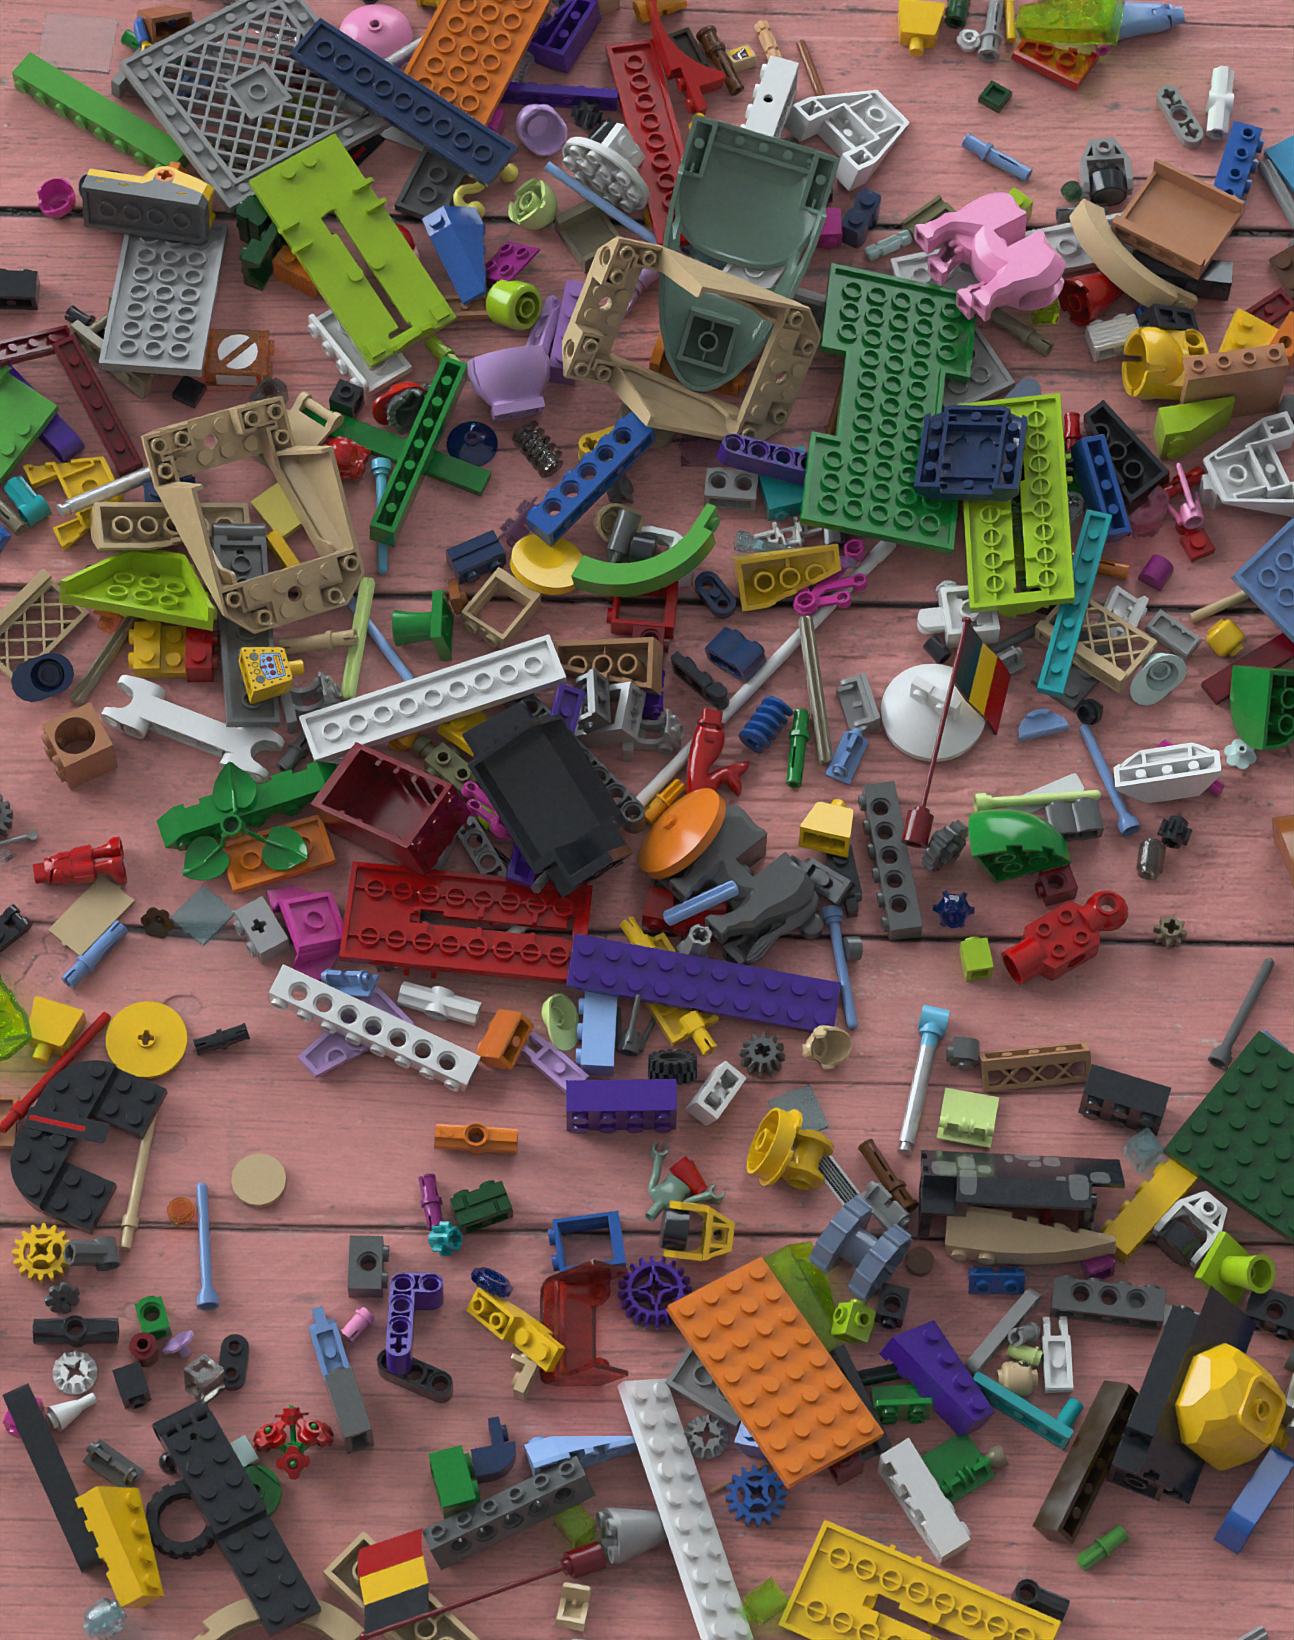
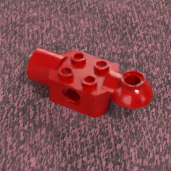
(1064, 937)

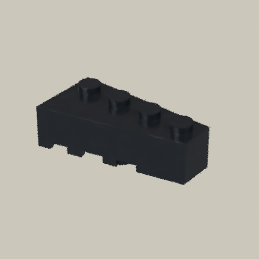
(1134, 464)

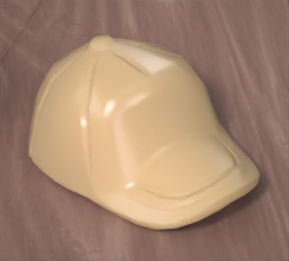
(606, 517)

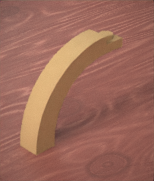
(1119, 265)
(240, 1616)

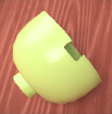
(534, 205)

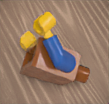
(159, 23)

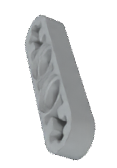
(483, 851)
(999, 1334)

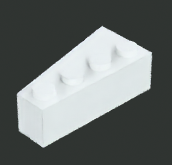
(923, 1501)

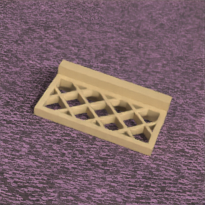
(26, 600)
(1098, 665)

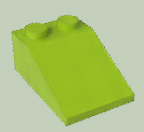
(1189, 425)

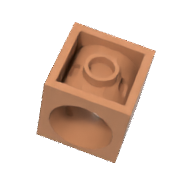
(73, 726)

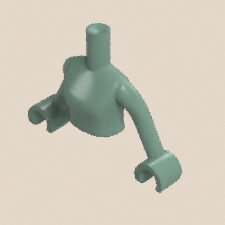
(671, 1188)

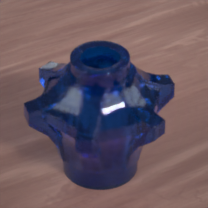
(953, 909)

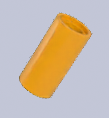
(664, 7)

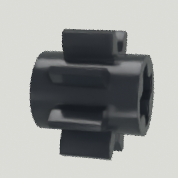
(586, 114)
(1174, 832)

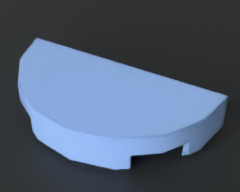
(1040, 724)

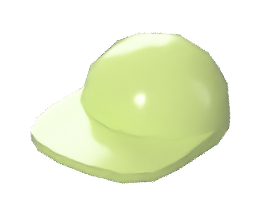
(561, 1020)

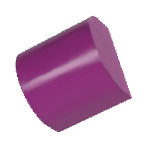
(1156, 572)
(1098, 1267)

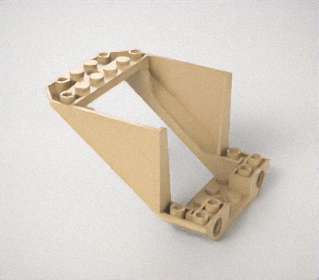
(659, 399)
(308, 481)

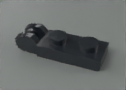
(699, 681)

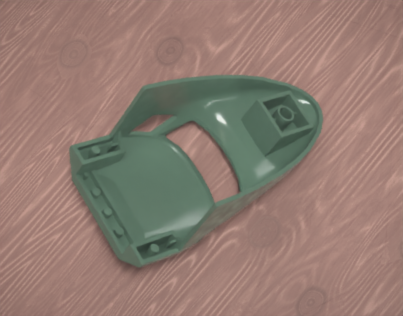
(749, 206)

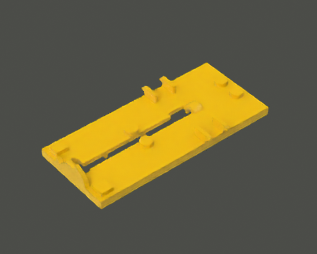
(849, 1572)

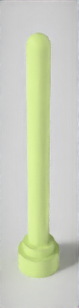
(987, 802)

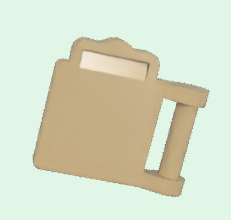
(306, 430)

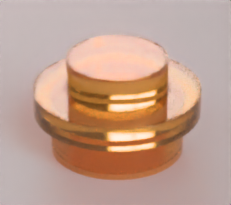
(180, 1210)

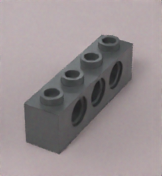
(1094, 1310)

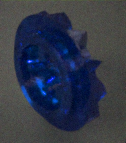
(491, 1282)

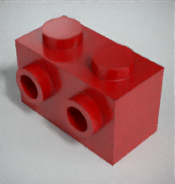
(200, 655)

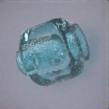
(104, 1619)

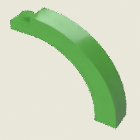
(653, 573)

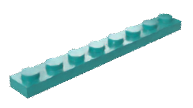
(1072, 615)

